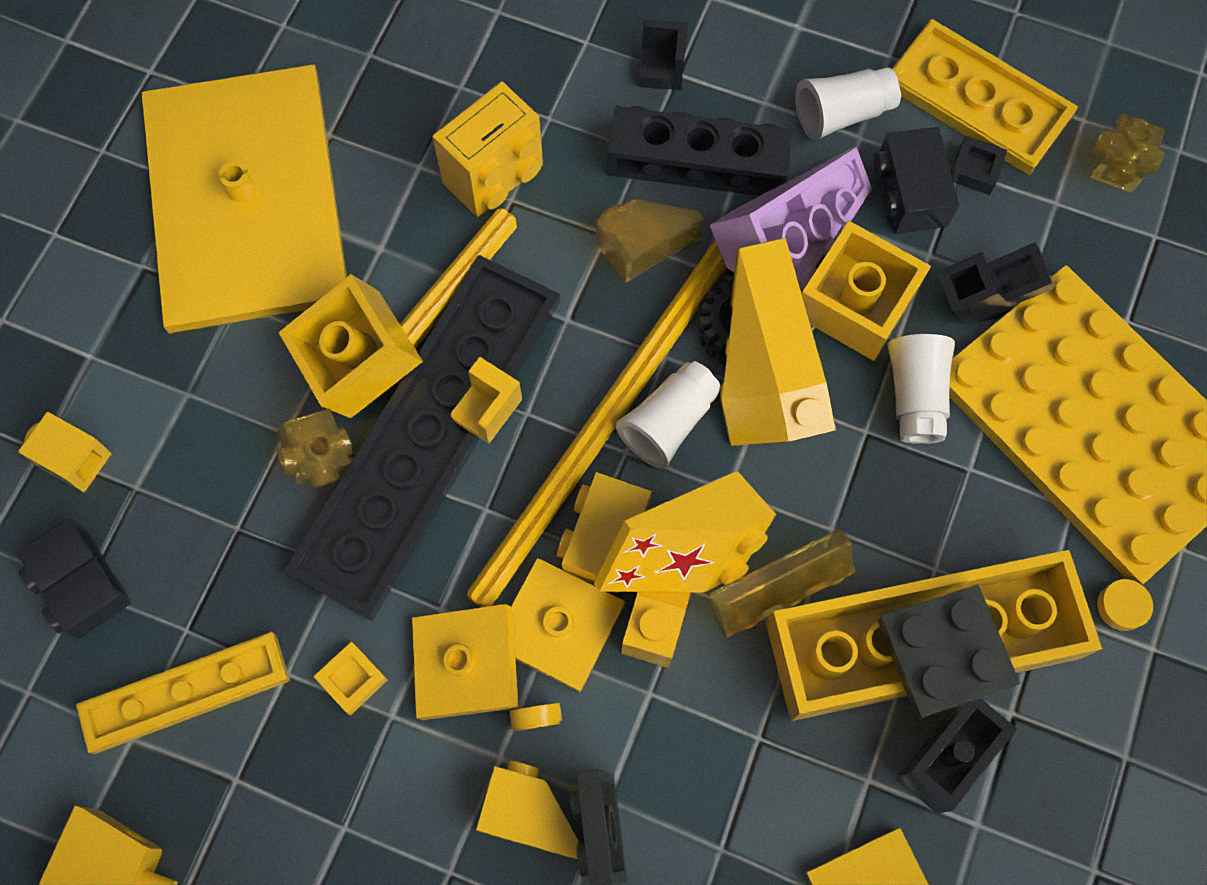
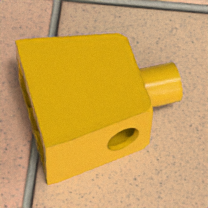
(102, 852)

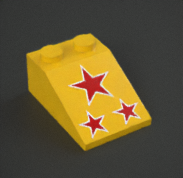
(689, 541)

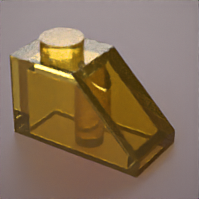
(645, 234)

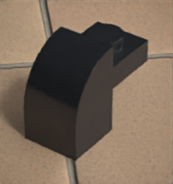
(989, 289)

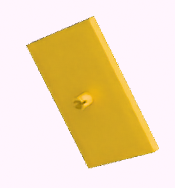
(242, 198)

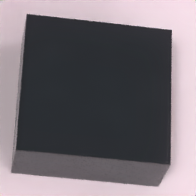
(978, 165)

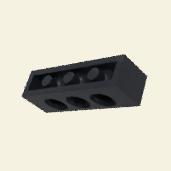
(682, 165)

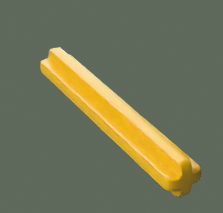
(435, 301)

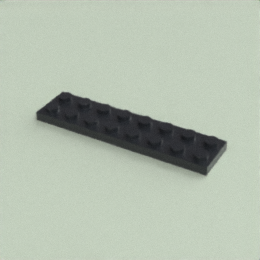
(415, 445)

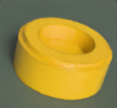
(1125, 605)
(535, 716)

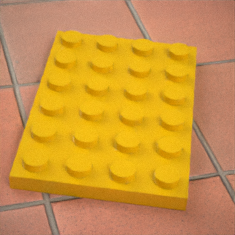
(1092, 423)

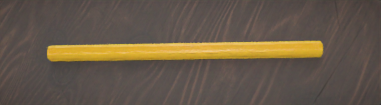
(596, 431)

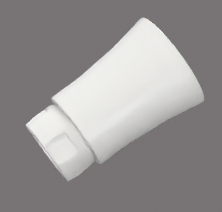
(844, 100)
(922, 385)
(669, 414)

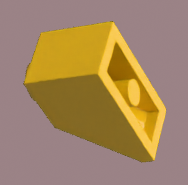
(655, 626)
(526, 811)

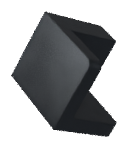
(662, 54)

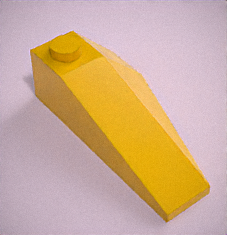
(772, 364)

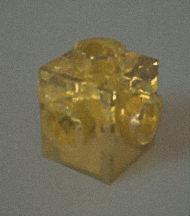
(1128, 153)
(315, 432)

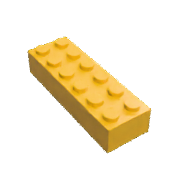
(838, 659)

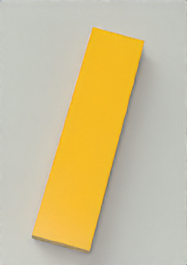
(182, 693)

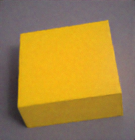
(350, 678)

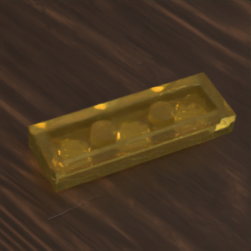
(783, 583)

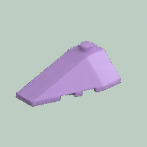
(802, 210)

